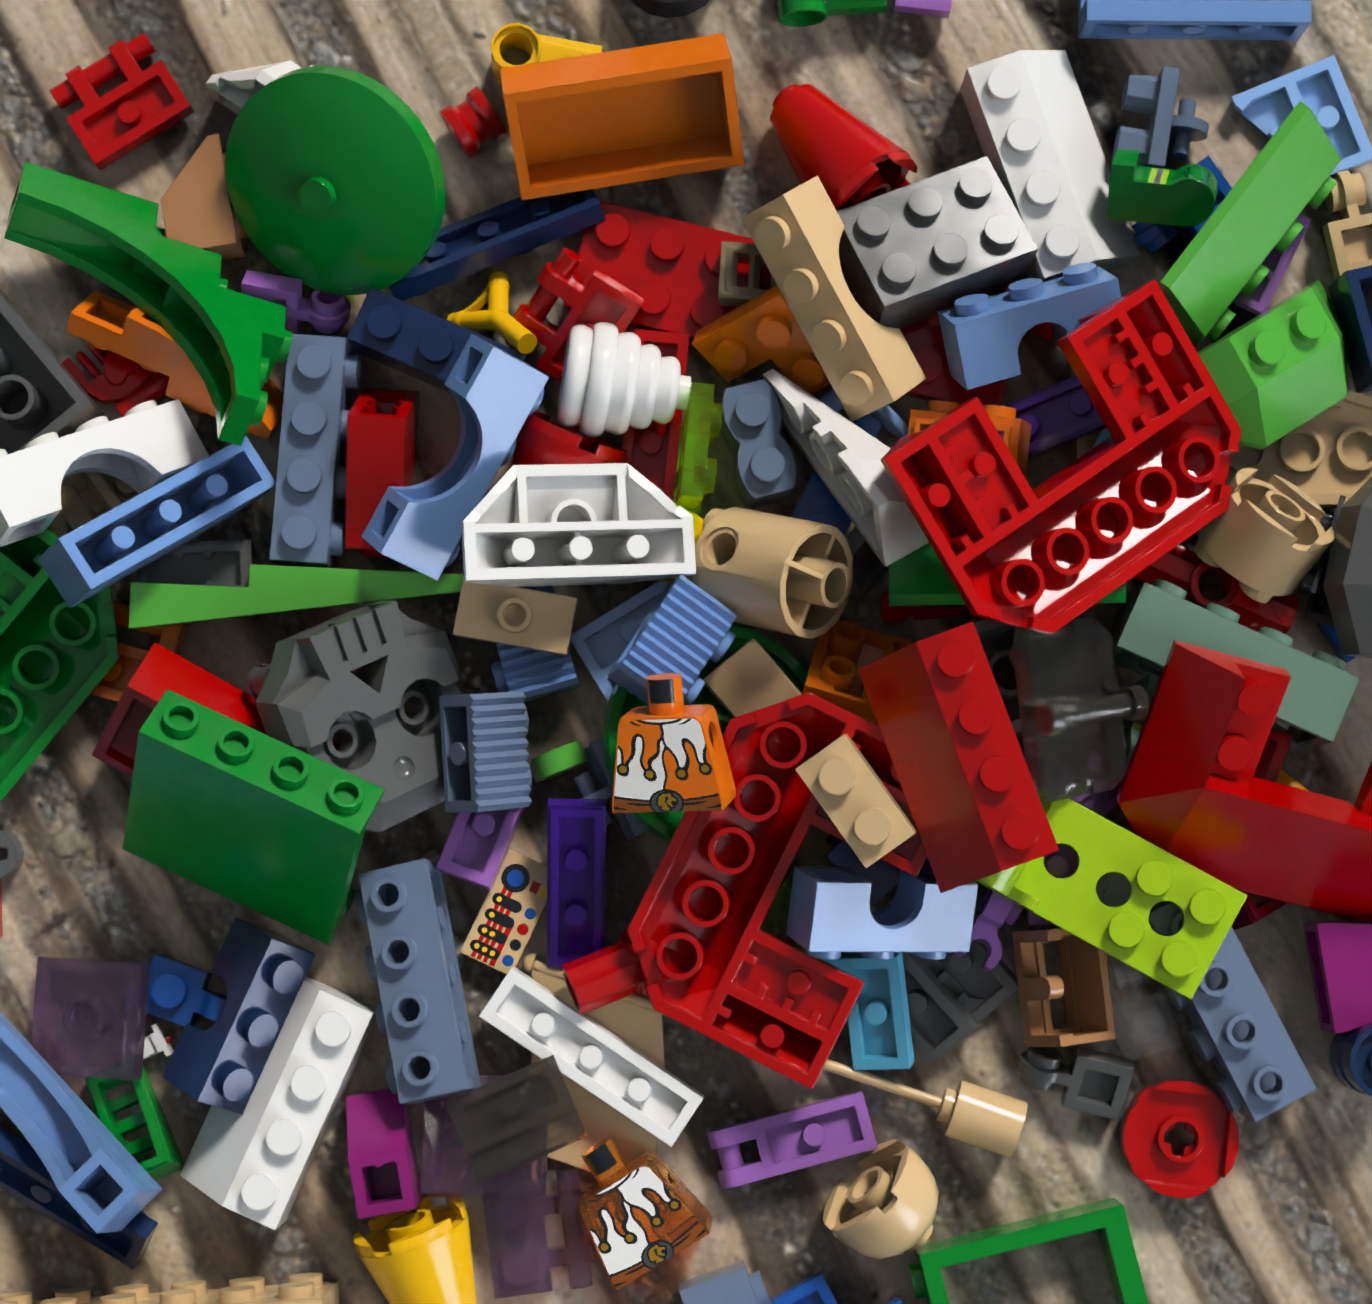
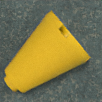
(421, 1254)

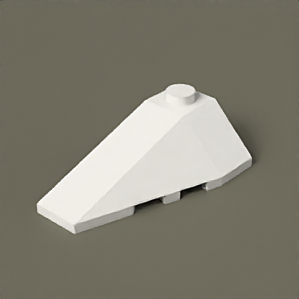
(851, 470)

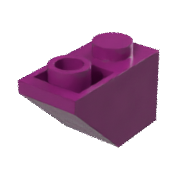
(381, 1154)

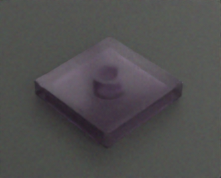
(91, 1016)

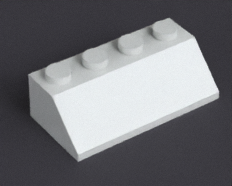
(1047, 159)
(263, 1156)

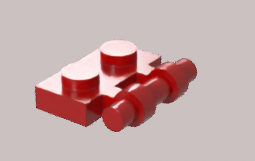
(130, 112)
(596, 302)

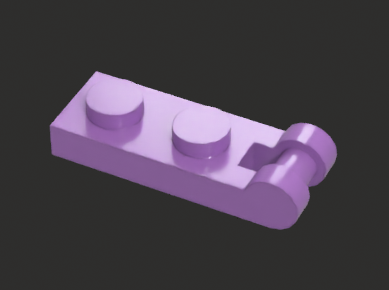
(794, 1139)

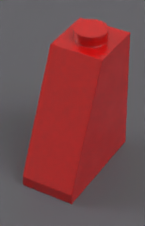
(378, 455)

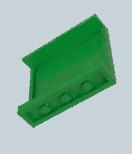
(247, 816)

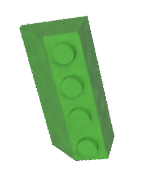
(1249, 224)

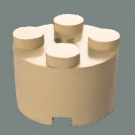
(1265, 536)

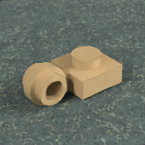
(1350, 238)

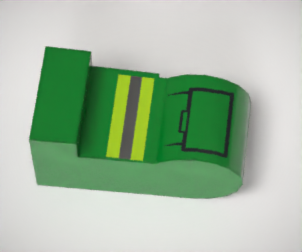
(1159, 194)

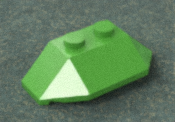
(1281, 366)

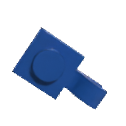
(181, 992)

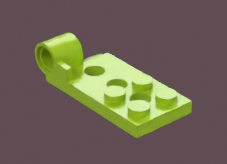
(1125, 930)

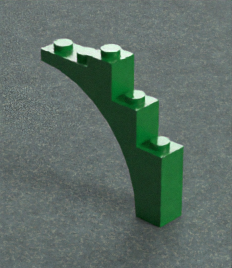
(116, 240)

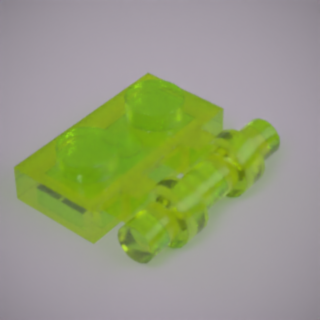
(699, 427)

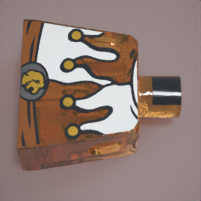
(638, 1212)

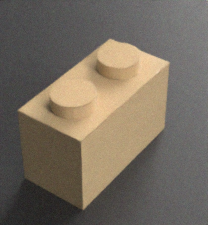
(856, 800)

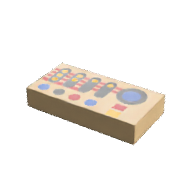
(509, 913)

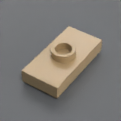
(516, 617)

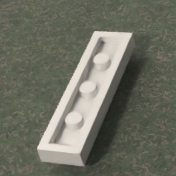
(592, 1056)

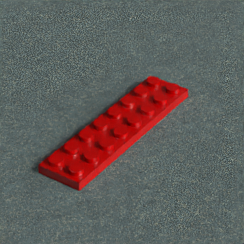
(678, 276)

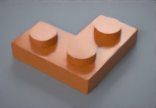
(756, 334)

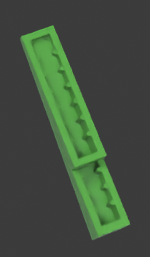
(278, 591)

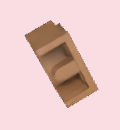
(1082, 983)

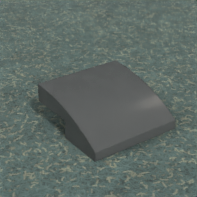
(952, 997)

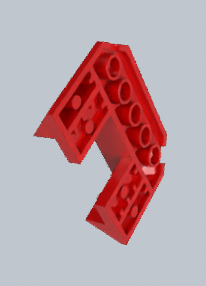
(1105, 516)
(1198, 796)
(720, 878)

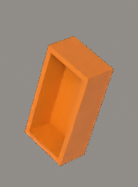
(623, 116)

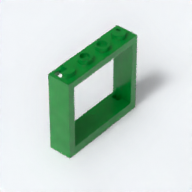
(1104, 1215)

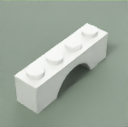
(138, 449)

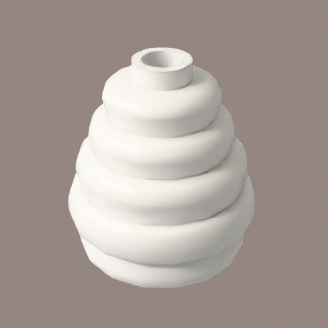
(617, 382)

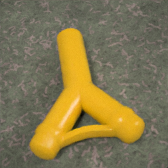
(497, 315)

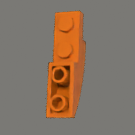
(135, 335)

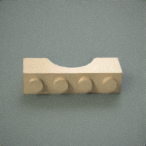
(800, 246)

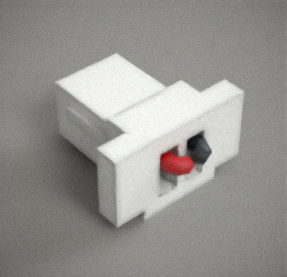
(157, 1042)

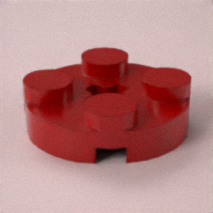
(1200, 1164)

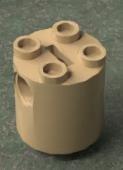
(774, 570)

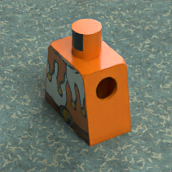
(670, 754)

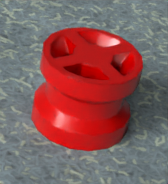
(473, 122)

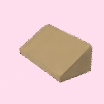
(749, 681)

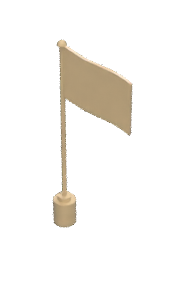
(969, 1112)

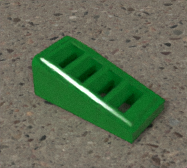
(160, 1137)

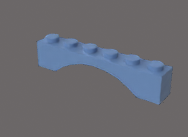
(73, 1144)

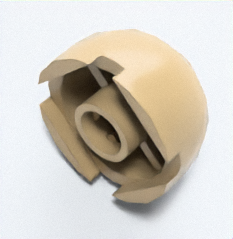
(887, 1205)

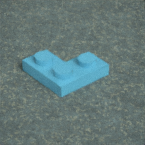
(880, 1015)

